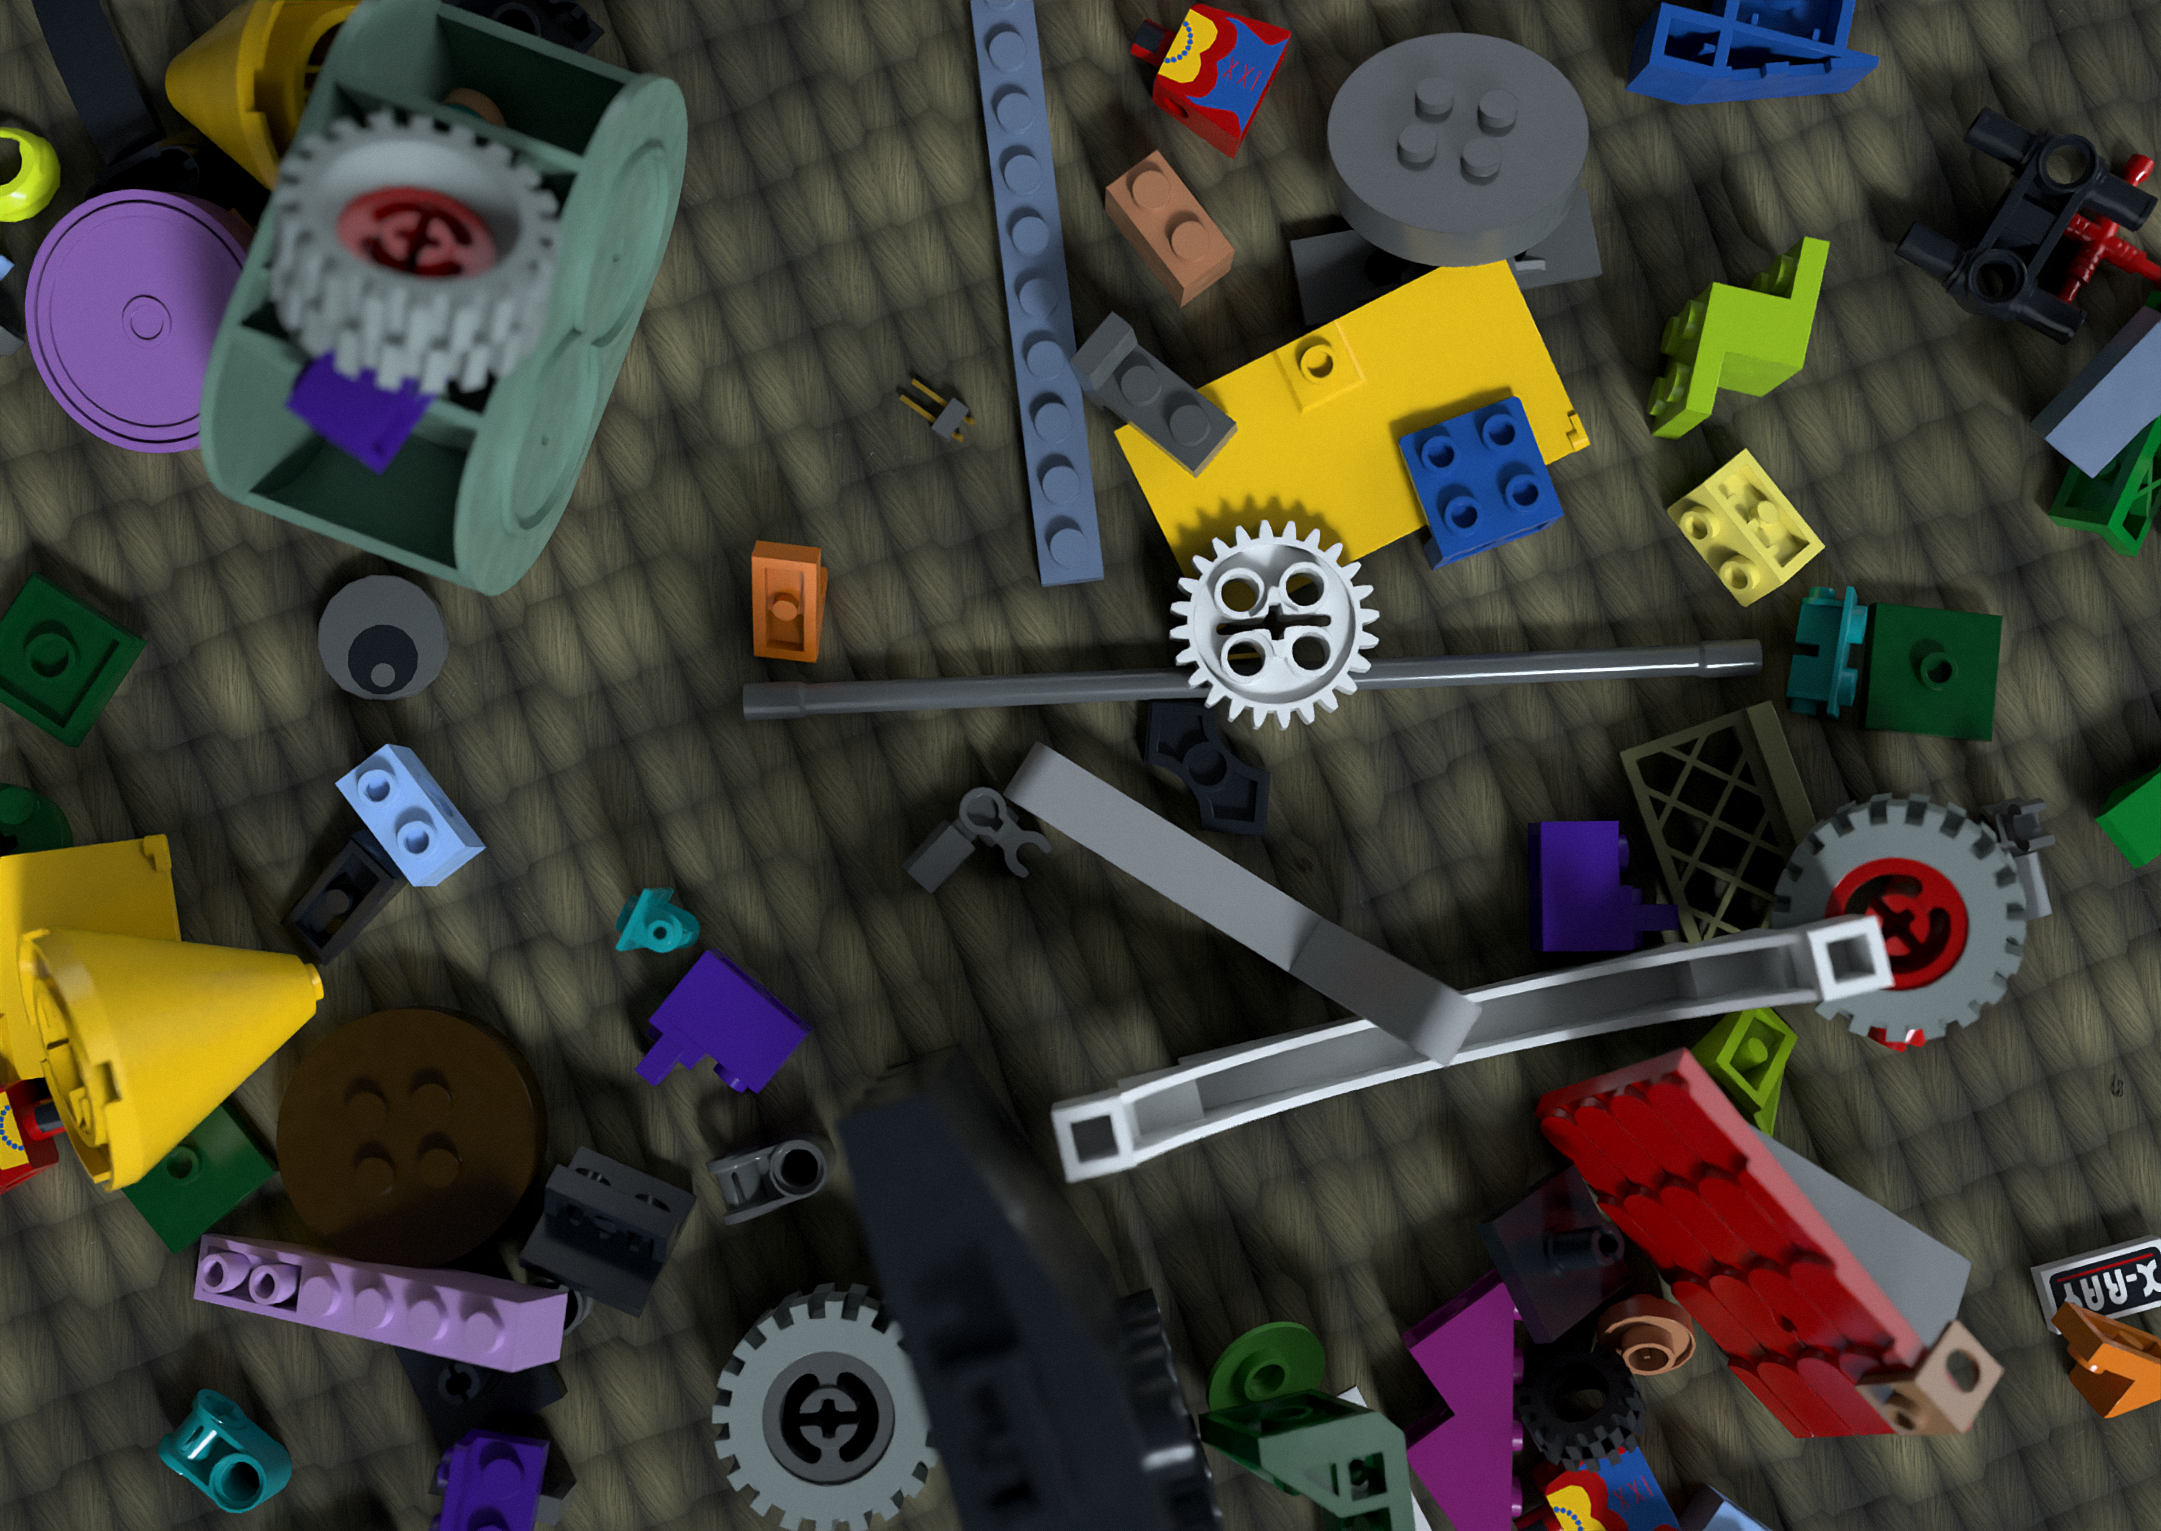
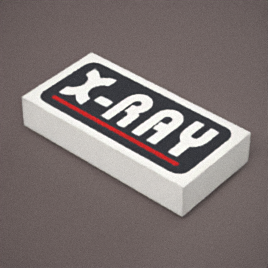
(2104, 1280)

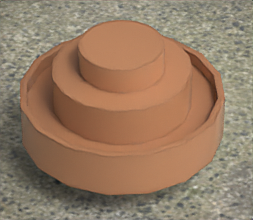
(1648, 1334)

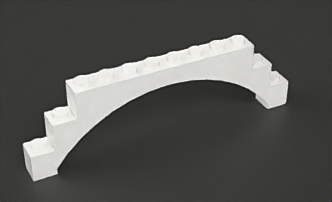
(1537, 1009)

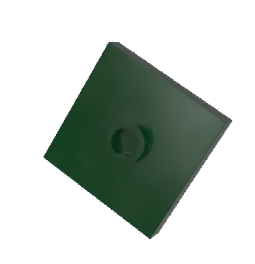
(61, 659)
(1930, 672)
(202, 1178)

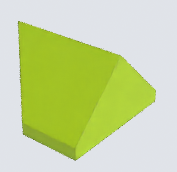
(1747, 1062)

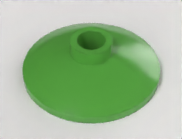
(1266, 1364)

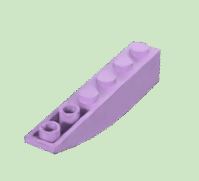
(414, 1308)

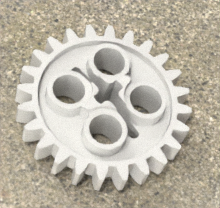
(1265, 568)

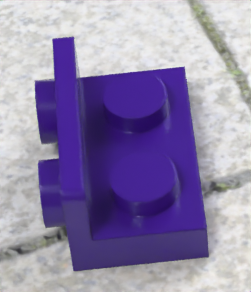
(491, 1482)

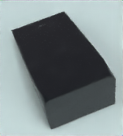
(345, 897)

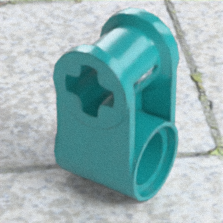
(214, 1446)

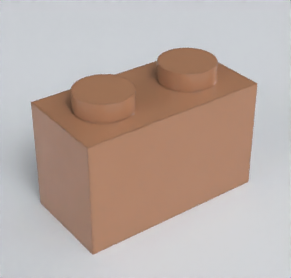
(1168, 228)

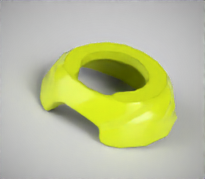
(35, 181)

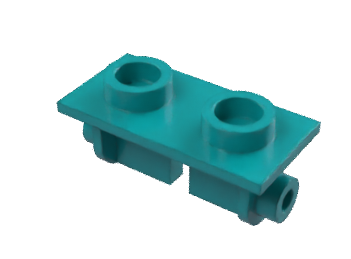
(1833, 628)
(655, 923)

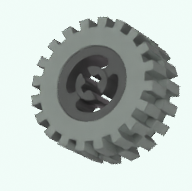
(834, 1482)

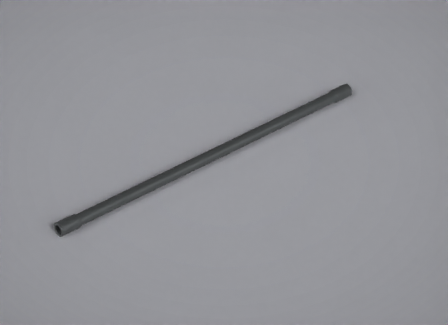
(801, 699)

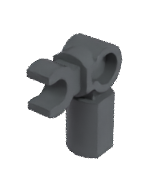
(982, 815)
(2020, 832)

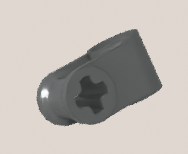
(761, 1178)

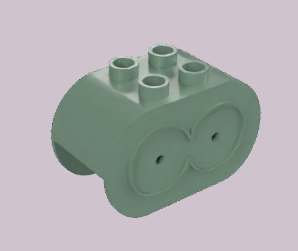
(497, 461)

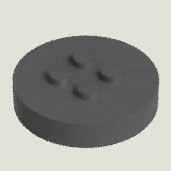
(1456, 149)

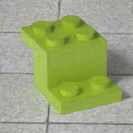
(1738, 339)

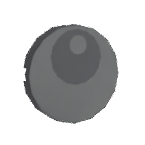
(383, 638)

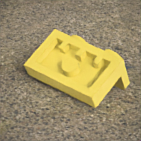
(1745, 529)

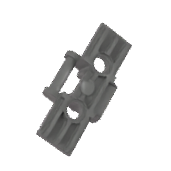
(1335, 280)

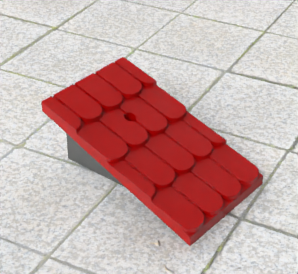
(1759, 1243)

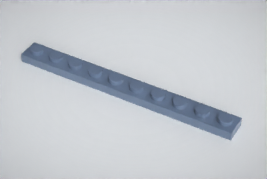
(1037, 292)

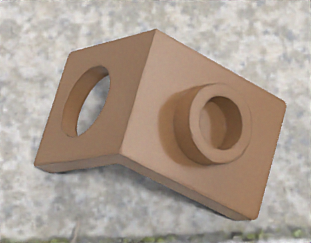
(1924, 1399)

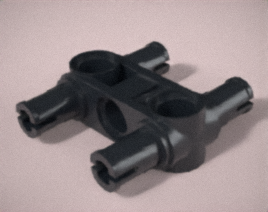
(2026, 224)

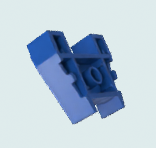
(1746, 51)

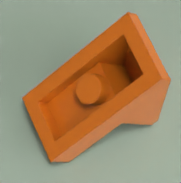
(787, 600)
(2115, 1361)

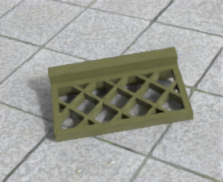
(1773, 783)

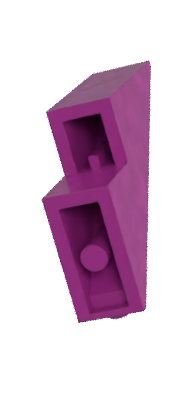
(1469, 1437)

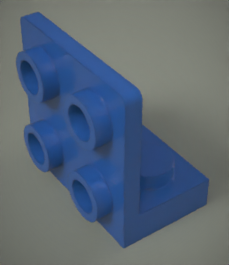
(1479, 481)

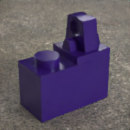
(355, 411)
(1578, 890)
(722, 1016)

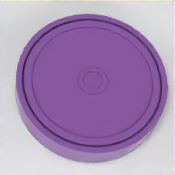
(130, 312)

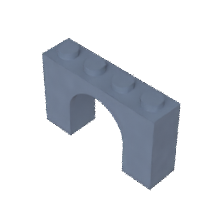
(2108, 397)

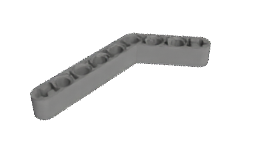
(1244, 906)

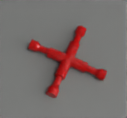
(2099, 241)

